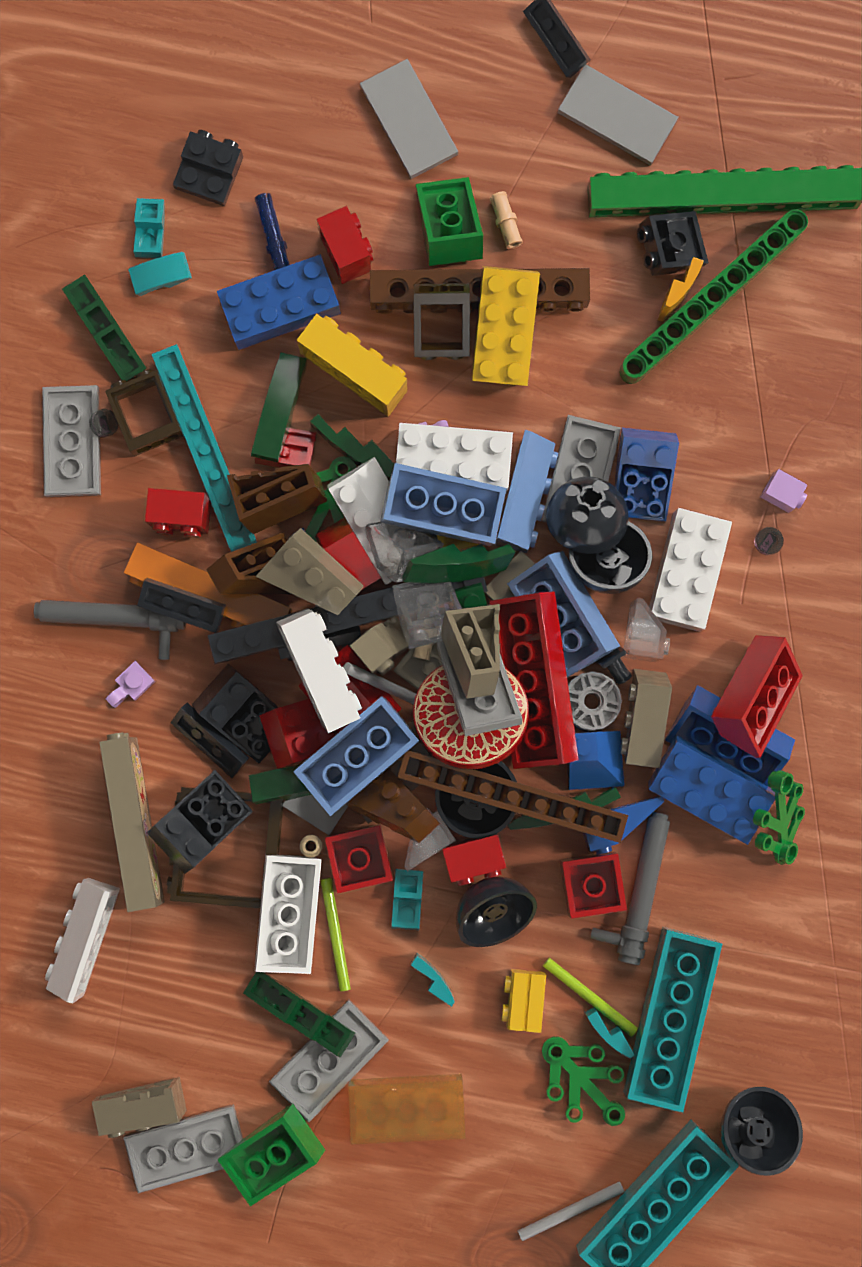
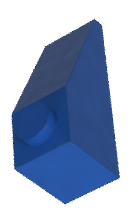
(636, 812)

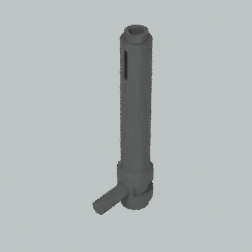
(110, 615)
(635, 931)

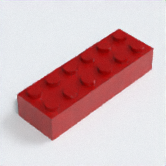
(535, 655)

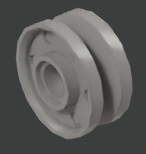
(608, 701)

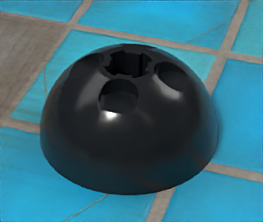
(587, 515)
(615, 568)
(475, 820)
(494, 911)
(774, 1131)

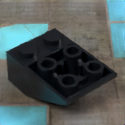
(235, 710)
(199, 822)

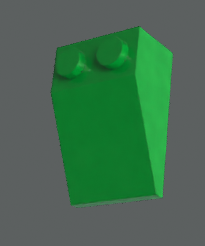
(449, 221)
(272, 1155)

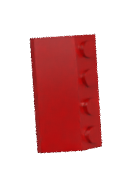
(758, 694)

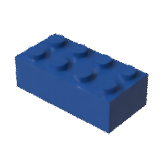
(278, 302)
(710, 789)

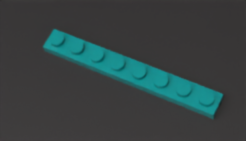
(202, 444)

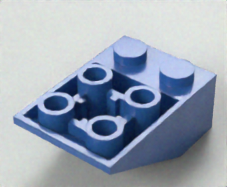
(646, 471)

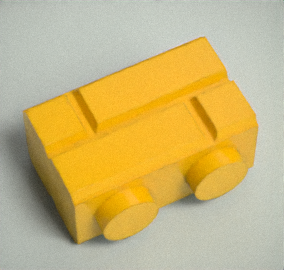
(525, 1000)

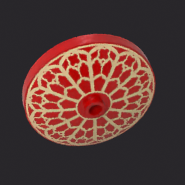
(442, 732)

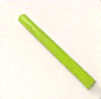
(335, 934)
(590, 997)

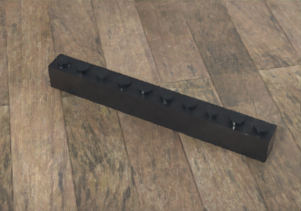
(266, 635)

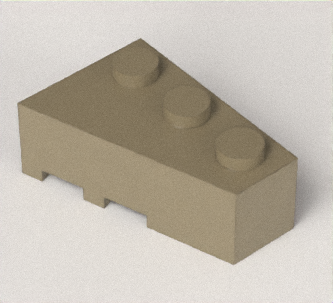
(311, 574)
(381, 646)
(474, 647)
(646, 718)
(139, 1108)

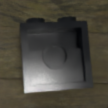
(208, 167)
(671, 242)

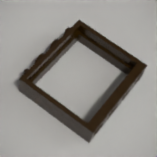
(176, 882)

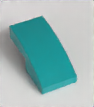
(149, 228)
(159, 273)
(407, 899)
(438, 985)
(613, 1037)

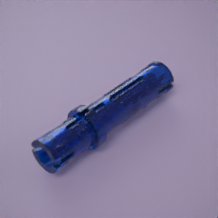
(275, 244)

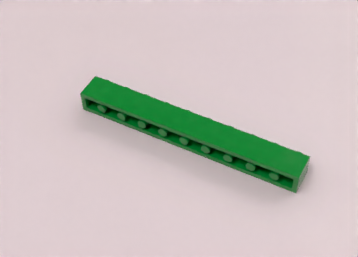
(725, 191)

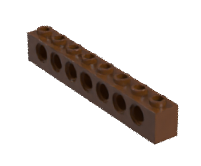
(384, 281)
(513, 796)

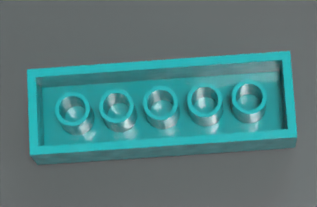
(672, 1019)
(658, 1202)

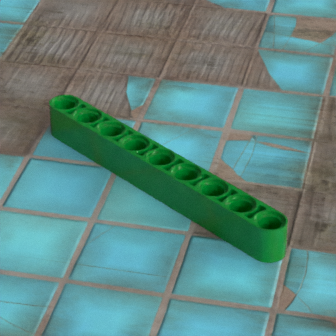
(722, 287)

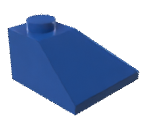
(598, 763)

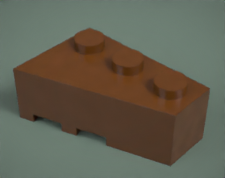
(275, 495)
(238, 569)
(394, 806)

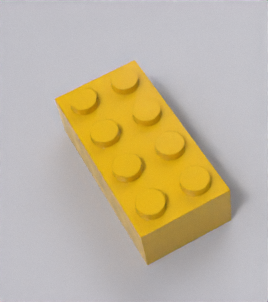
(505, 325)
(352, 364)

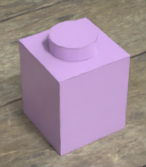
(784, 491)

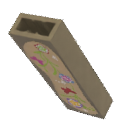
(131, 822)

